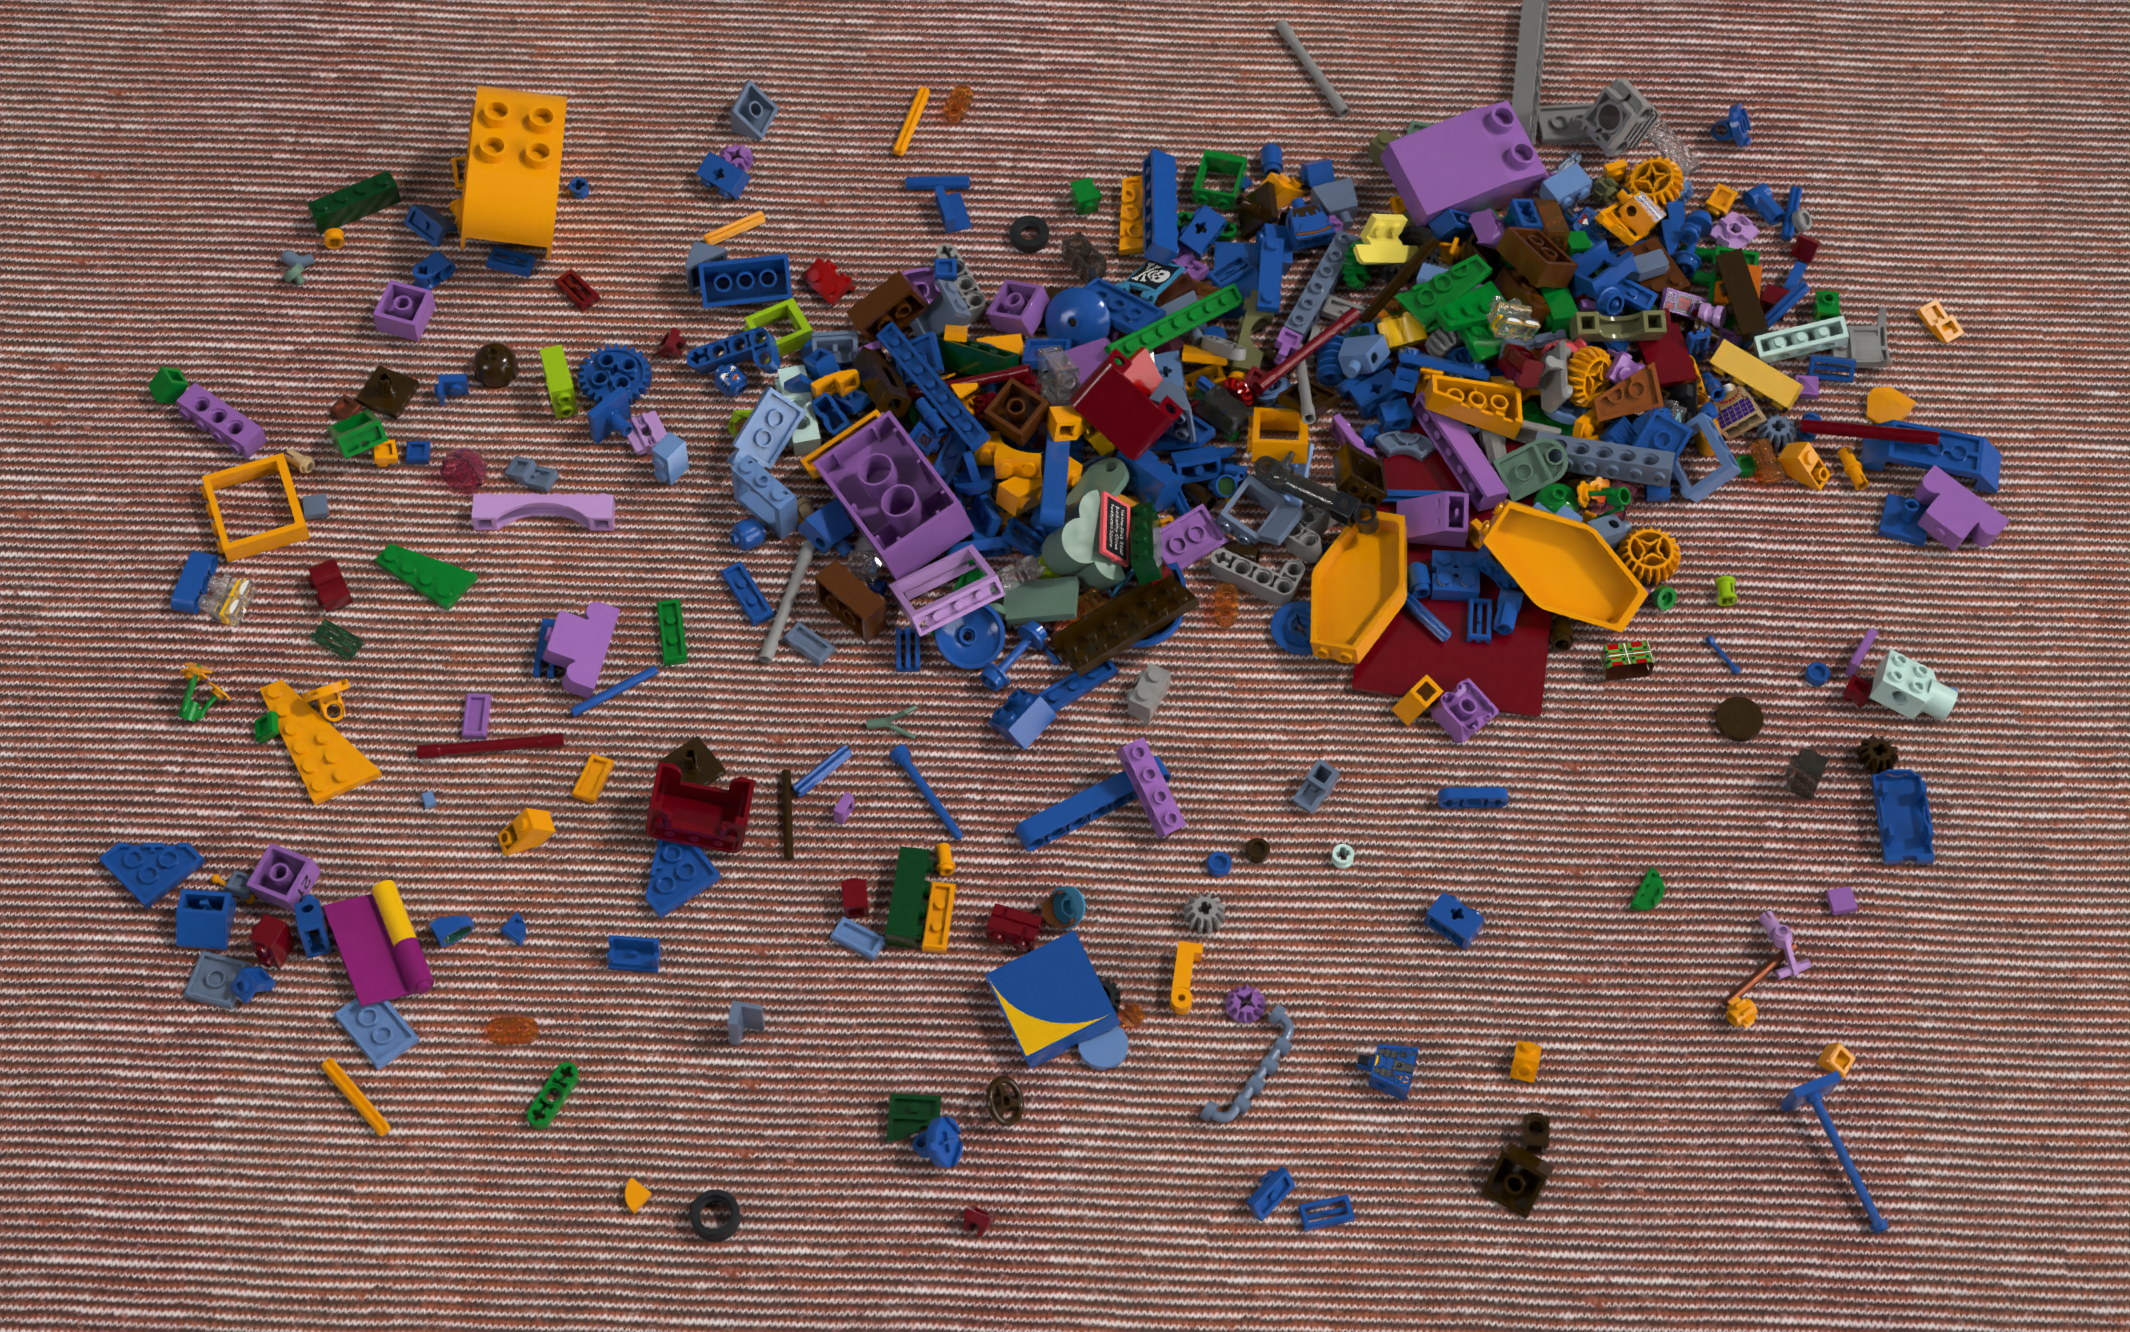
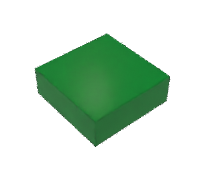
(266, 727)

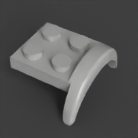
(1867, 344)

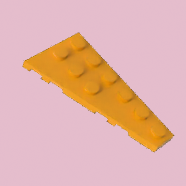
(320, 753)

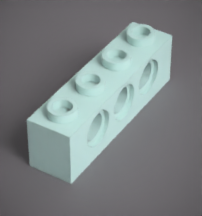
(1801, 340)
(806, 439)

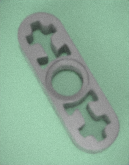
(1223, 347)

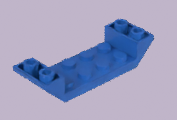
(1954, 454)

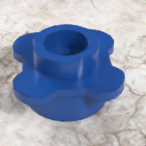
(1369, 433)

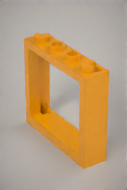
(264, 541)

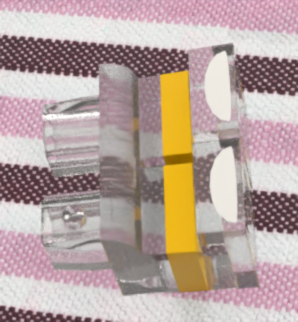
(1512, 319)
(229, 599)

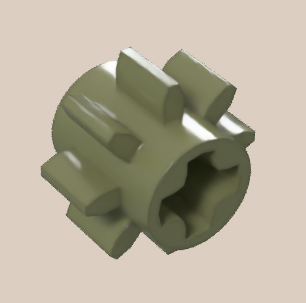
(1604, 190)

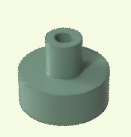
(294, 274)

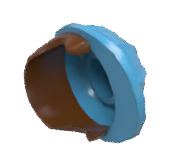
(1064, 908)

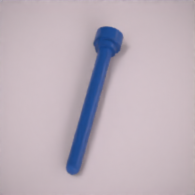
(901, 756)

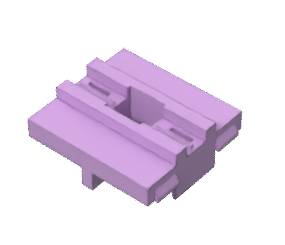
(1723, 233)
(645, 423)

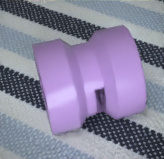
(1713, 315)

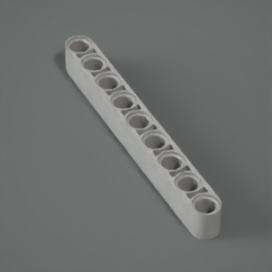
(1530, 64)

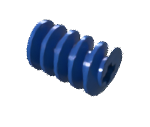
(1328, 365)

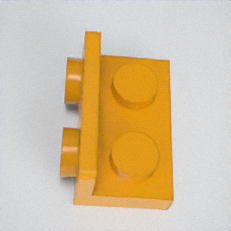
(1587, 427)

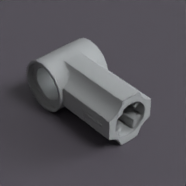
(1493, 445)

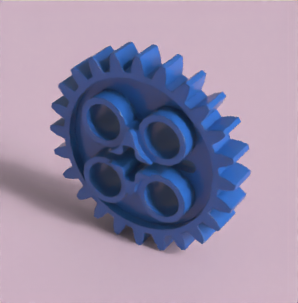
(615, 374)

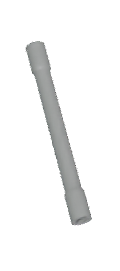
(1290, 37)
(1307, 406)
(771, 643)

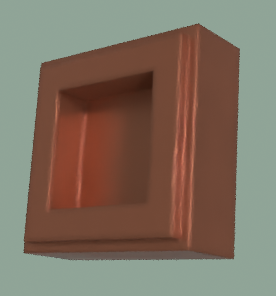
(345, 408)

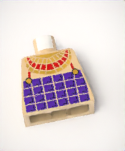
(1737, 412)

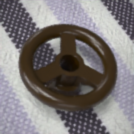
(1000, 1100)

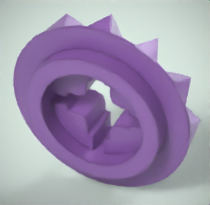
(745, 156)
(1247, 1013)

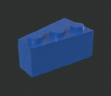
(1152, 480)

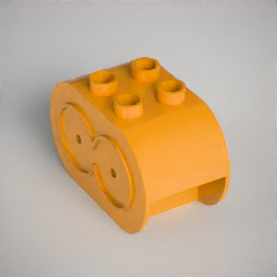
(513, 167)

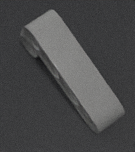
(966, 284)
(1305, 537)
(1226, 565)

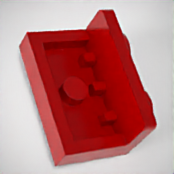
(827, 281)

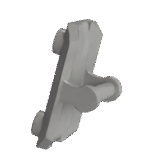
(1554, 378)

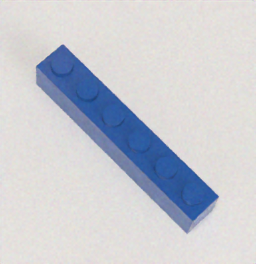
(1159, 207)

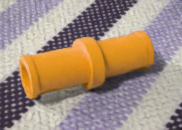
(1853, 468)

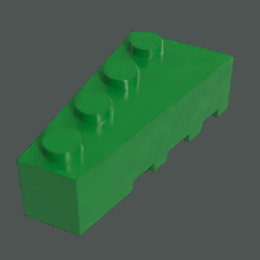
(1561, 307)

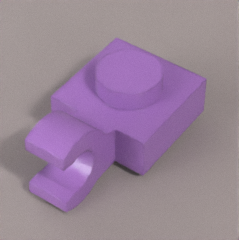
(1287, 342)

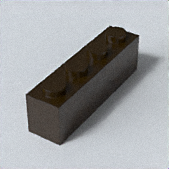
(1741, 295)

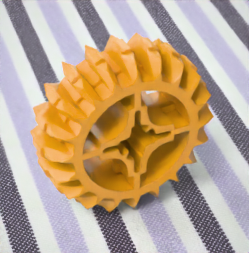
(1667, 176)
(1587, 375)
(1646, 547)

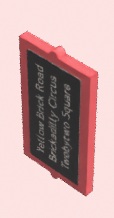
(1114, 529)

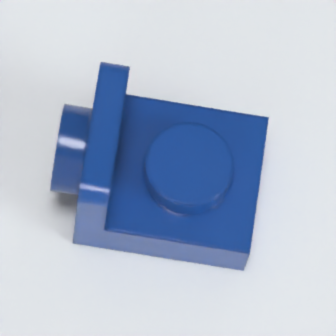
(450, 385)
(251, 981)

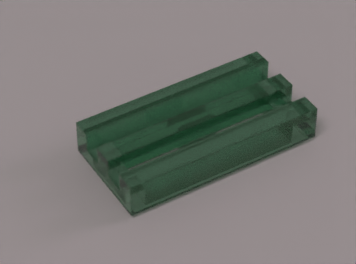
(322, 630)

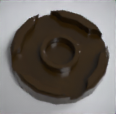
(1739, 719)

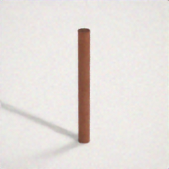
(1758, 975)

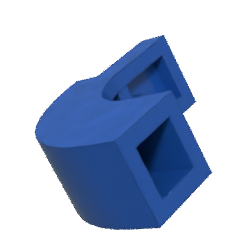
(823, 363)

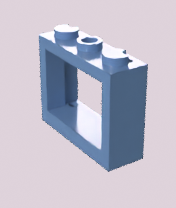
(1718, 477)
(765, 497)

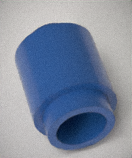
(1271, 159)
(1418, 580)

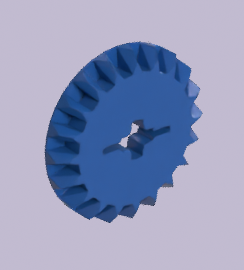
(1285, 625)

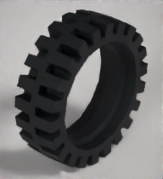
(1412, 237)

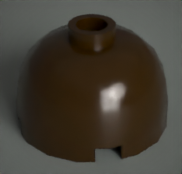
(1470, 248)
(495, 365)

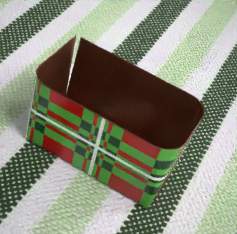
(1626, 660)

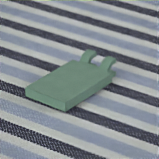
(1039, 601)

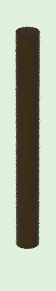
(787, 814)

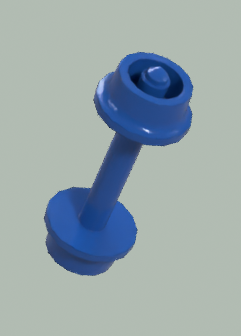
(1687, 260)
(1607, 302)
(1032, 635)

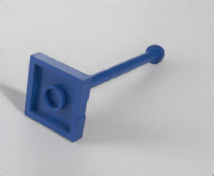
(1813, 1094)

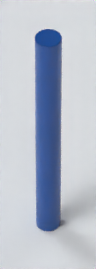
(613, 691)

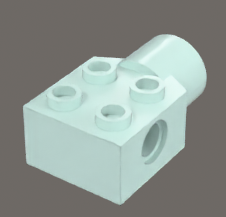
(1911, 688)

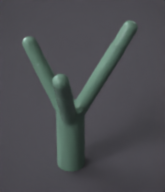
(886, 722)

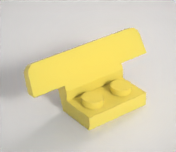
(1382, 241)

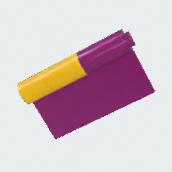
(379, 945)

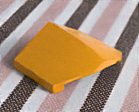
(1887, 405)

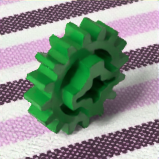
(1355, 273)

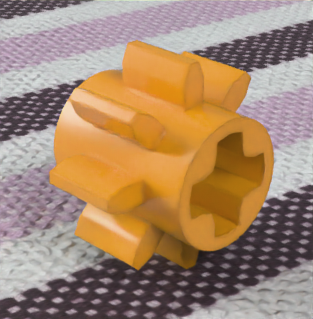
(1741, 1012)

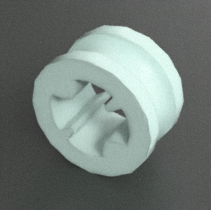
(1342, 848)

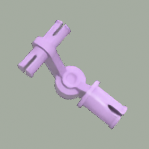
(1783, 939)

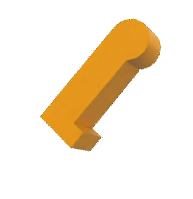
(1180, 995)

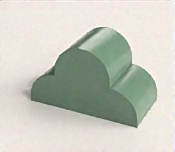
(1076, 546)

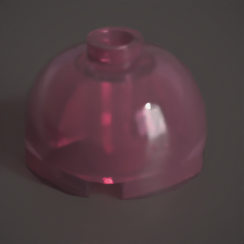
(464, 470)

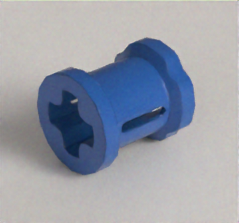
(1808, 437)

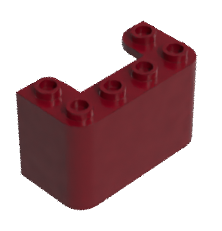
(697, 812)

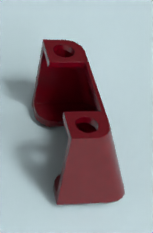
(1122, 409)

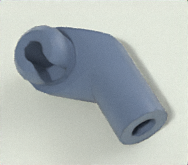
(291, 258)

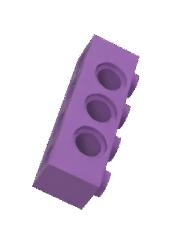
(207, 412)
(1150, 787)

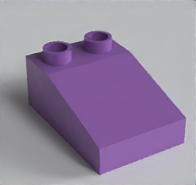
(1464, 164)
(894, 496)

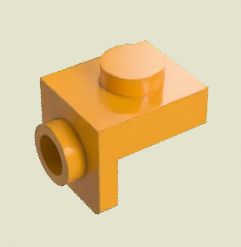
(1721, 200)
(1449, 251)
(1525, 1061)

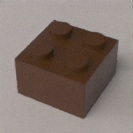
(1016, 412)

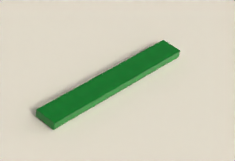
(1178, 322)

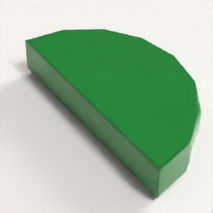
(1649, 893)

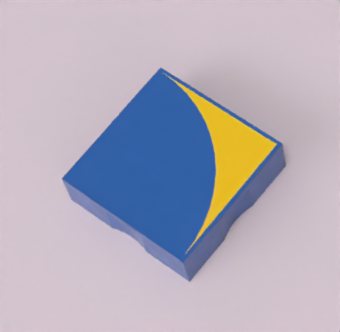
(1052, 999)

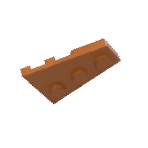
(1630, 396)

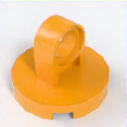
(326, 696)

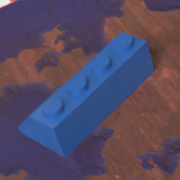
(745, 280)

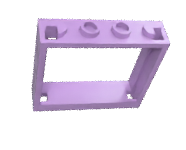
(954, 604)

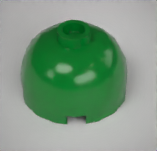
(1555, 496)

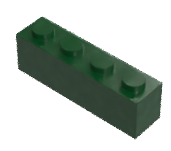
(354, 202)
(974, 357)
(1145, 543)
(908, 897)

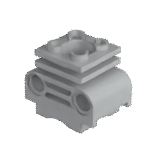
(1619, 118)

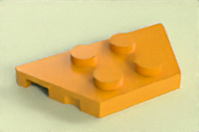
(1617, 225)

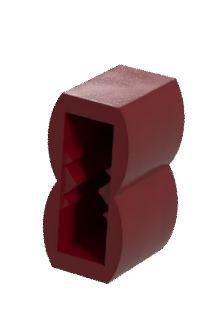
(329, 585)

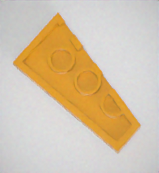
(1131, 216)

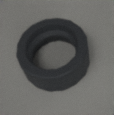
(707, 1198)

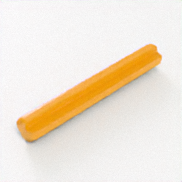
(911, 121)
(355, 1096)

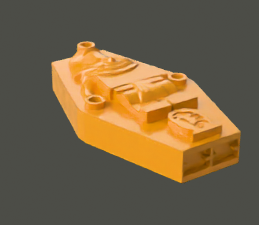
(1563, 565)
(1358, 589)

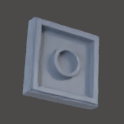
(213, 978)

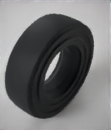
(1027, 245)

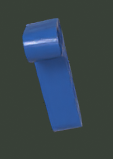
(706, 360)

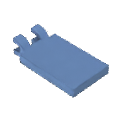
(767, 429)

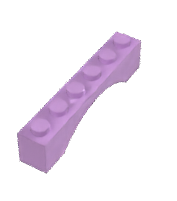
(498, 510)

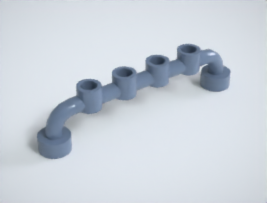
(1256, 1082)

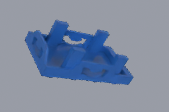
(1903, 817)

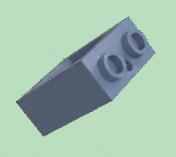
(1260, 494)

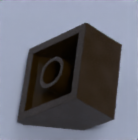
(1517, 1179)

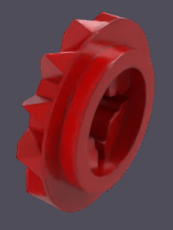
(1238, 390)

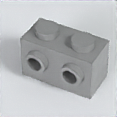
(1149, 692)

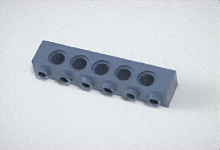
(1320, 287)
(1614, 460)

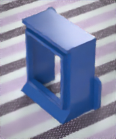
(1594, 258)

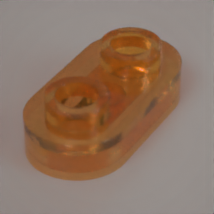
(955, 107)
(1226, 607)
(512, 1031)

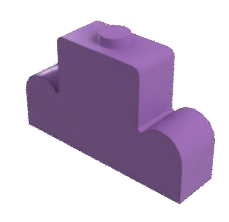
(1956, 512)
(581, 645)

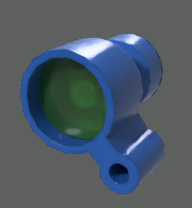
(1226, 485)

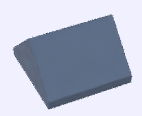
(752, 112)
(700, 253)

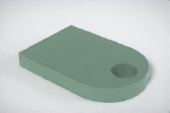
(1530, 468)
(1099, 478)

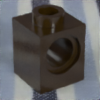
(1535, 1143)

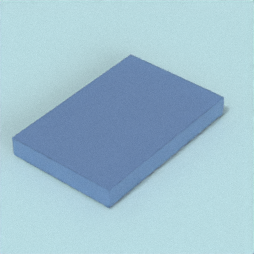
(377, 1031)

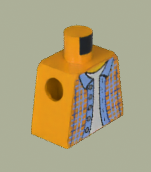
(1639, 211)

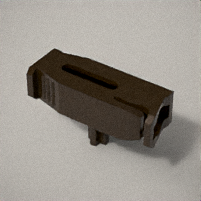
(881, 382)

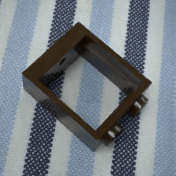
(1347, 463)

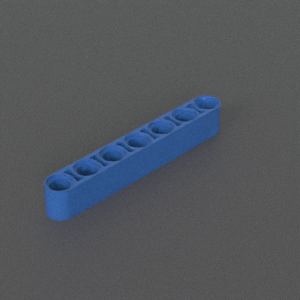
(1054, 482)
(1079, 810)

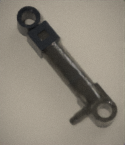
(1340, 505)

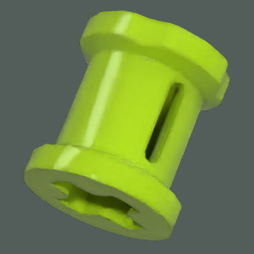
(1726, 591)

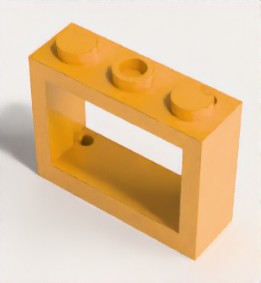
(1282, 420)

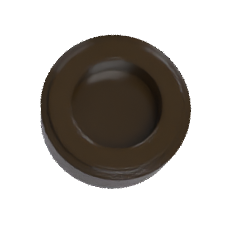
(1257, 850)

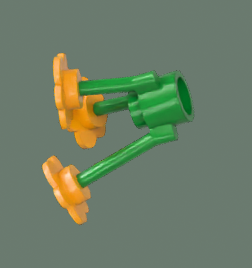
(1601, 490)
(190, 709)

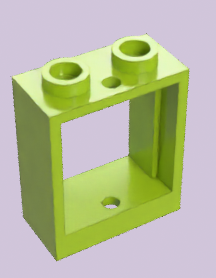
(779, 311)
(559, 381)

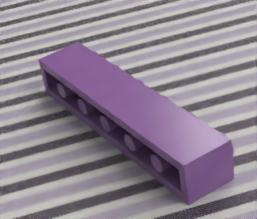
(1462, 456)

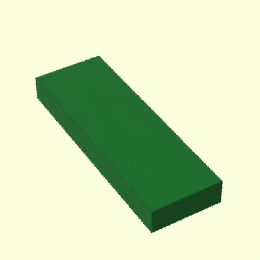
(672, 632)

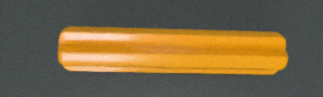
(734, 228)

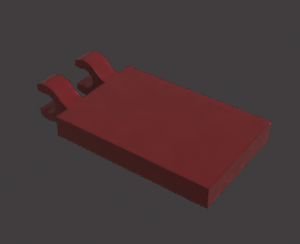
(1669, 355)

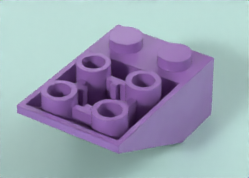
(1436, 518)

